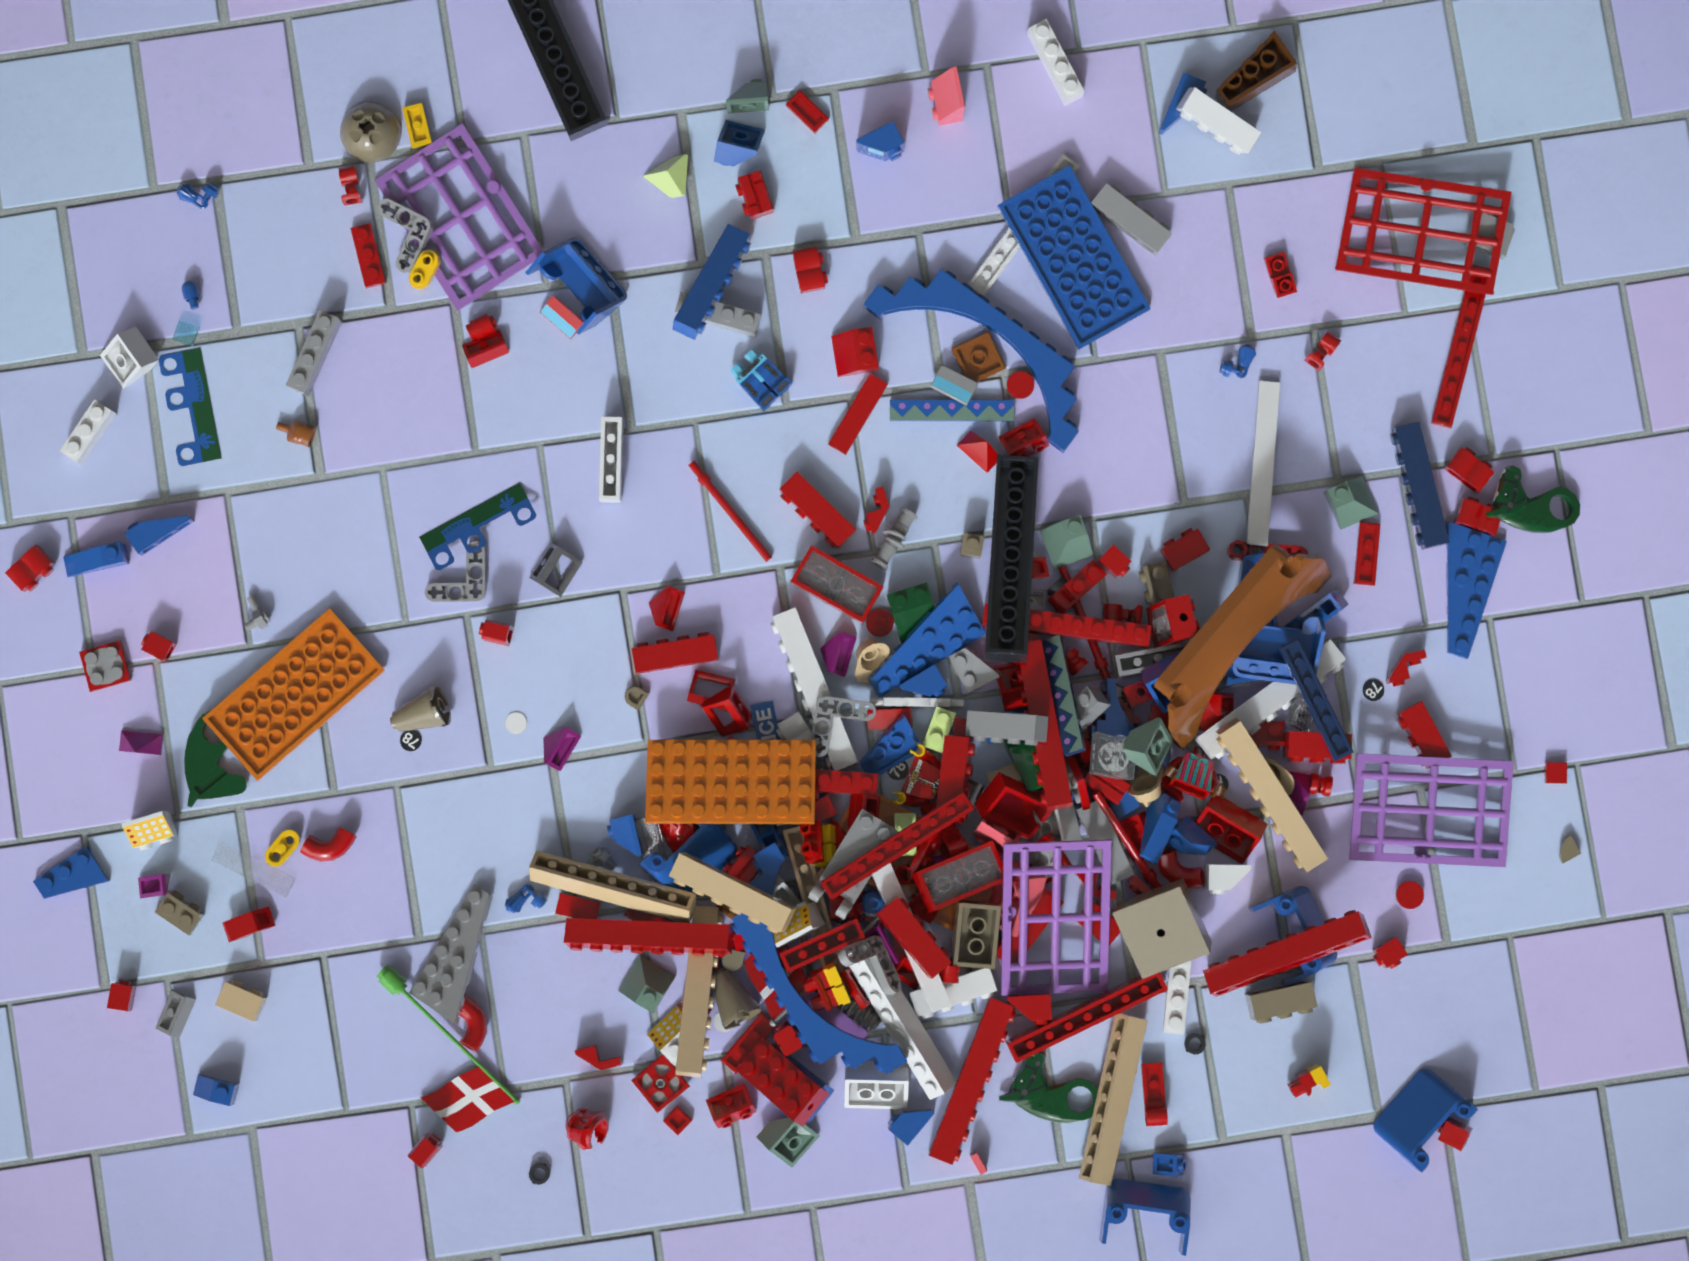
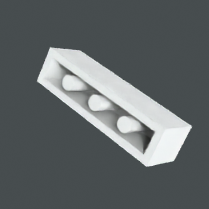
(1055, 62)
(1218, 121)
(611, 459)
(970, 986)

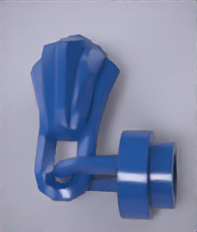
(188, 194)
(1246, 355)
(515, 902)

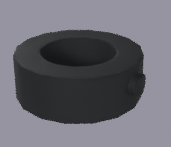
(1056, 586)
(1202, 1046)
(531, 1173)

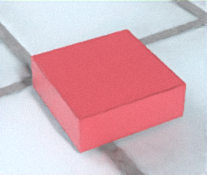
(978, 1162)

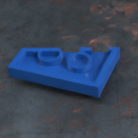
(891, 748)
(72, 874)

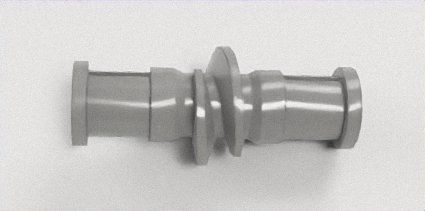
(894, 538)

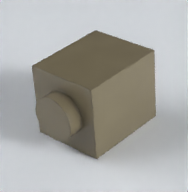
(971, 545)

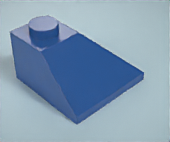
(737, 143)
(625, 833)

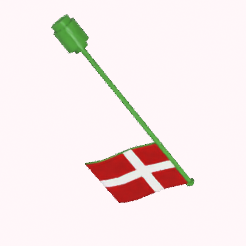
(467, 1096)

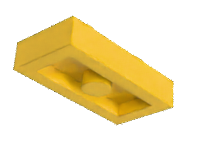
(417, 125)

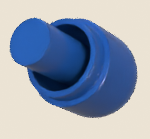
(191, 294)

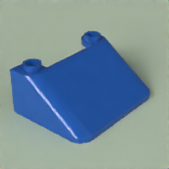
(1263, 659)
(708, 844)
(1418, 1114)

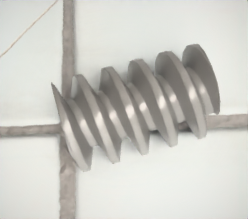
(866, 1015)

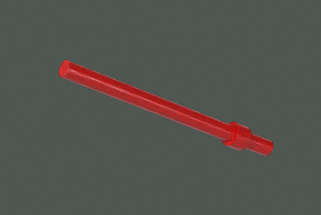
(705, 480)
(1100, 662)
(1148, 874)

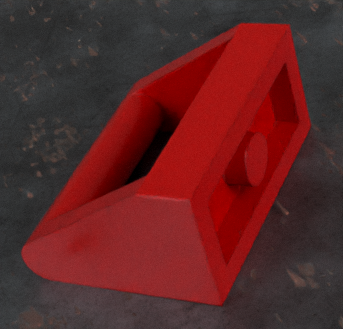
(698, 699)
(736, 708)

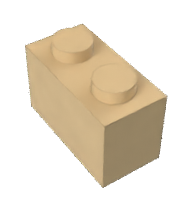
(241, 1000)

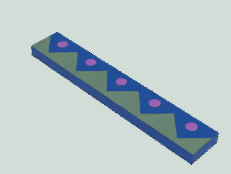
(952, 410)

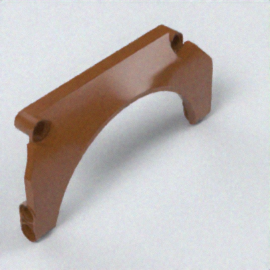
(1208, 656)

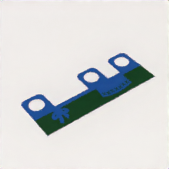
(197, 399)
(470, 521)

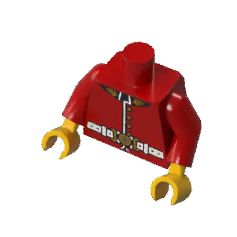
(921, 780)

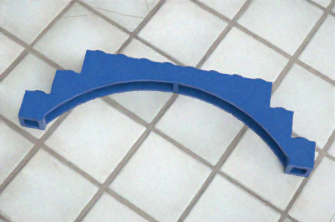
(951, 296)
(820, 1035)

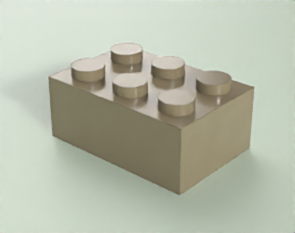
(975, 934)
(1281, 1001)

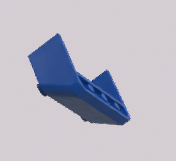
(584, 278)
(1302, 902)
(1147, 1197)

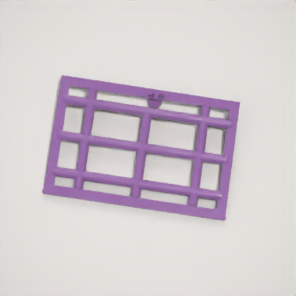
(493, 187)
(1420, 854)
(1056, 917)

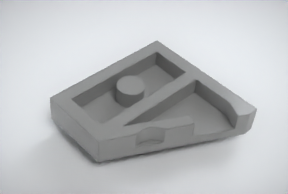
(972, 669)

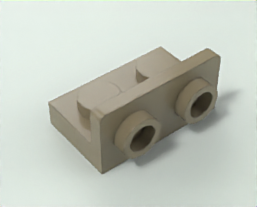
(1156, 582)
(179, 912)

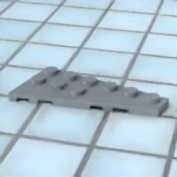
(452, 962)

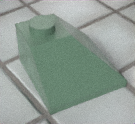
(749, 98)
(1351, 502)
(1067, 542)
(1148, 745)
(646, 984)
(787, 1139)

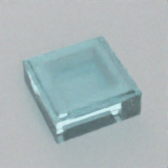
(186, 333)

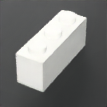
(88, 432)

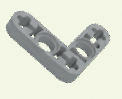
(413, 225)
(466, 588)
(828, 717)
(890, 984)

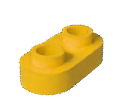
(425, 270)
(282, 847)

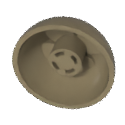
(369, 142)

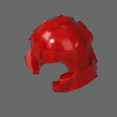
(583, 1123)

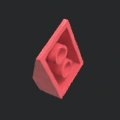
(947, 97)
(988, 831)
(1035, 889)

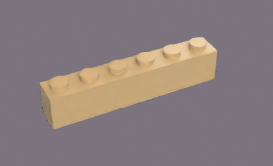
(732, 892)

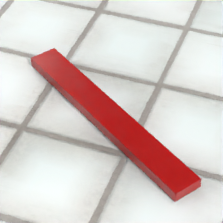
(1459, 355)
(897, 845)

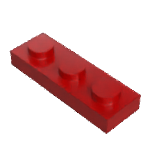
(368, 255)

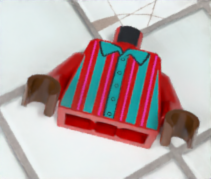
(1194, 775)

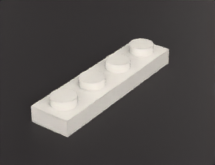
(1177, 998)

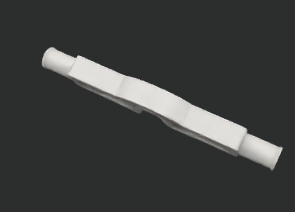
(917, 702)

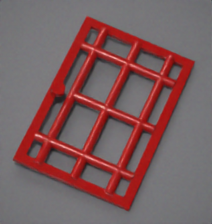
(1423, 231)

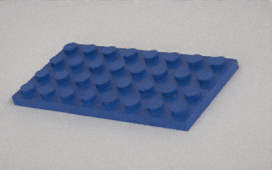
(1074, 257)

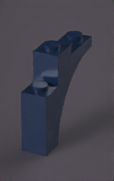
(1113, 718)

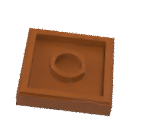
(978, 357)

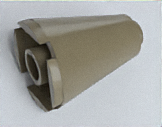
(422, 712)
(733, 1000)

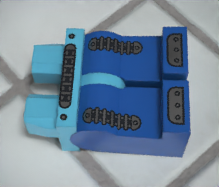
(755, 376)

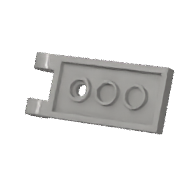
(863, 836)

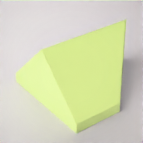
(670, 176)

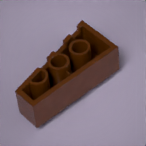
(1257, 73)

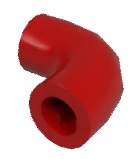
(328, 850)
(1173, 870)
(476, 1024)

